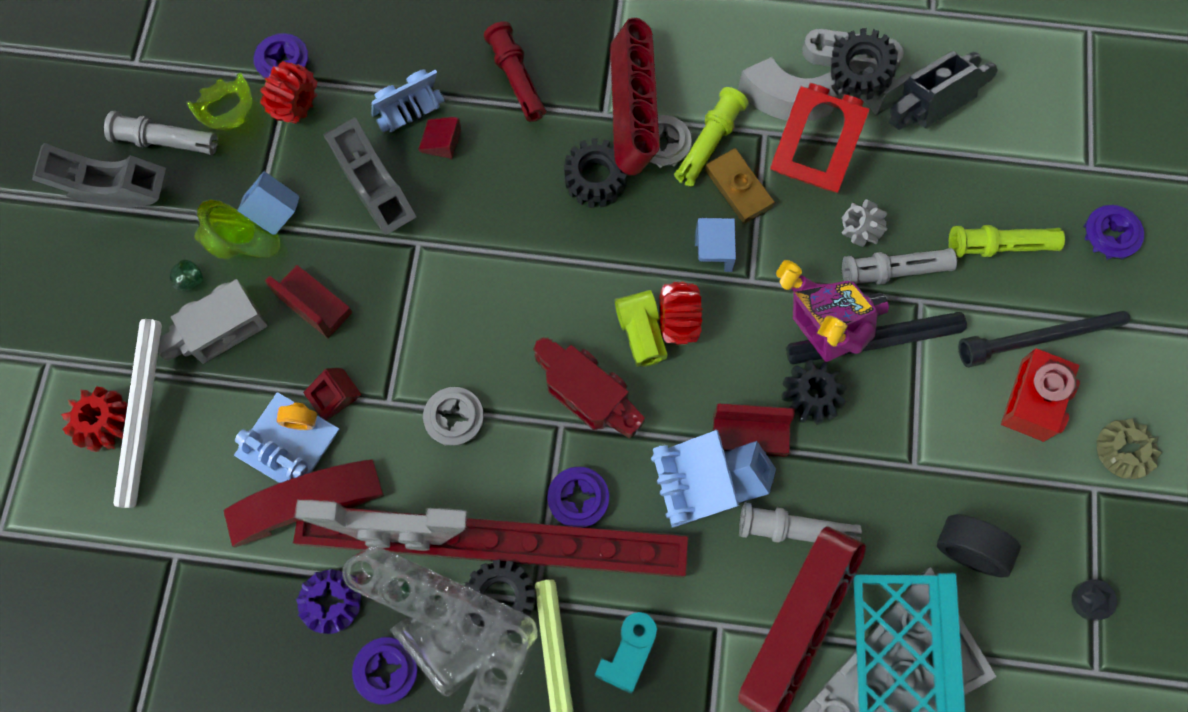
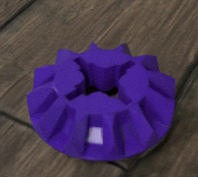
(273, 48)
(1119, 220)
(591, 484)
(339, 615)
(369, 659)

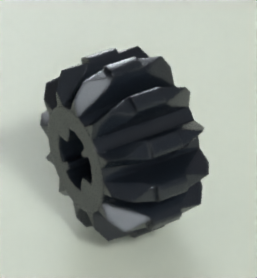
(812, 378)

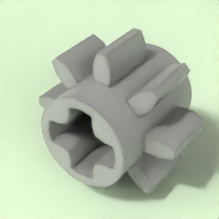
(864, 223)

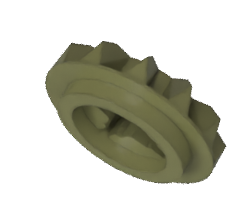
(1126, 465)

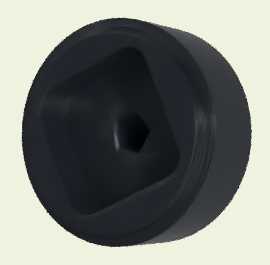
(1094, 600)

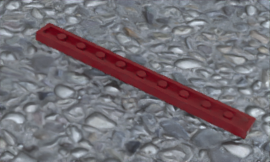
(533, 546)

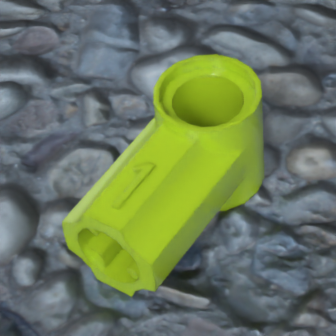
(639, 318)

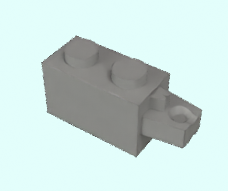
(212, 324)

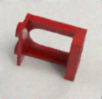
(804, 103)

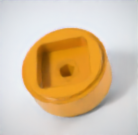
(296, 417)

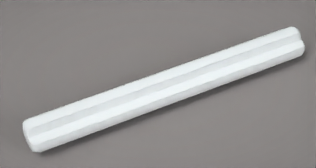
(137, 413)

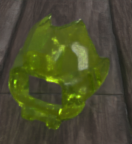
(230, 119)

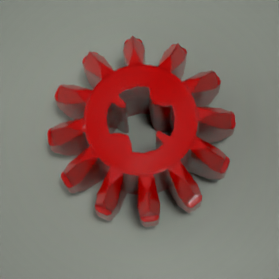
(288, 92)
(680, 313)
(85, 414)

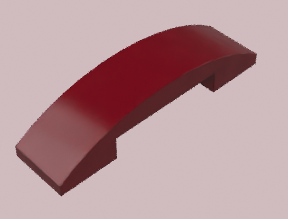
(277, 505)

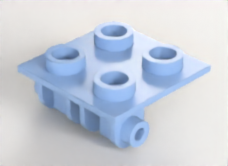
(389, 98)
(280, 450)
(694, 479)

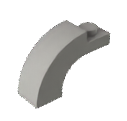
(775, 90)

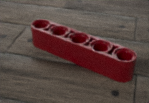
(634, 97)
(802, 622)

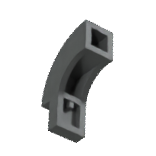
(369, 177)
(105, 183)

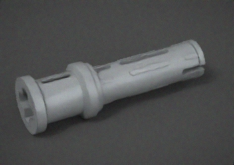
(145, 132)
(881, 267)
(780, 525)

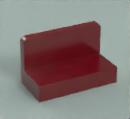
(310, 300)
(747, 424)

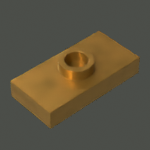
(739, 186)

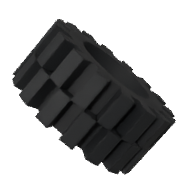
(863, 44)
(591, 191)
(506, 573)

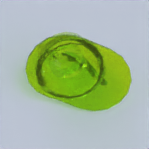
(229, 233)

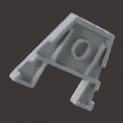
(383, 528)

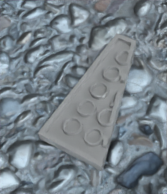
(841, 690)

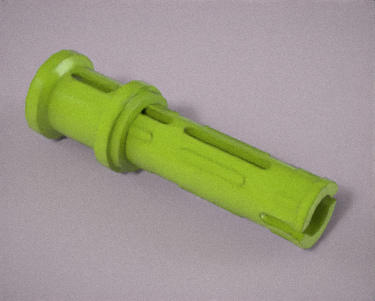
(718, 124)
(989, 240)

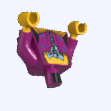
(833, 315)

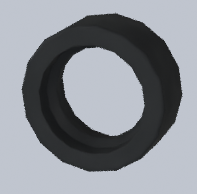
(978, 545)

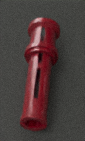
(510, 59)

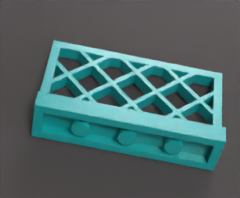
(944, 641)

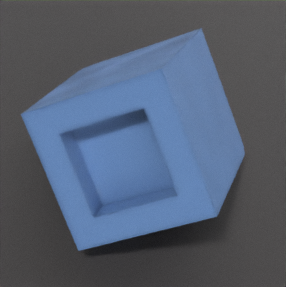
(268, 203)
(716, 241)
(750, 471)

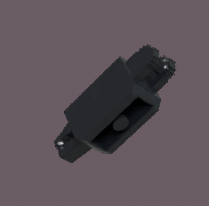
(941, 89)

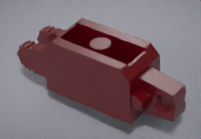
(586, 389)

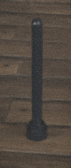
(977, 350)

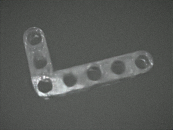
(454, 621)

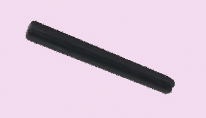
(891, 335)

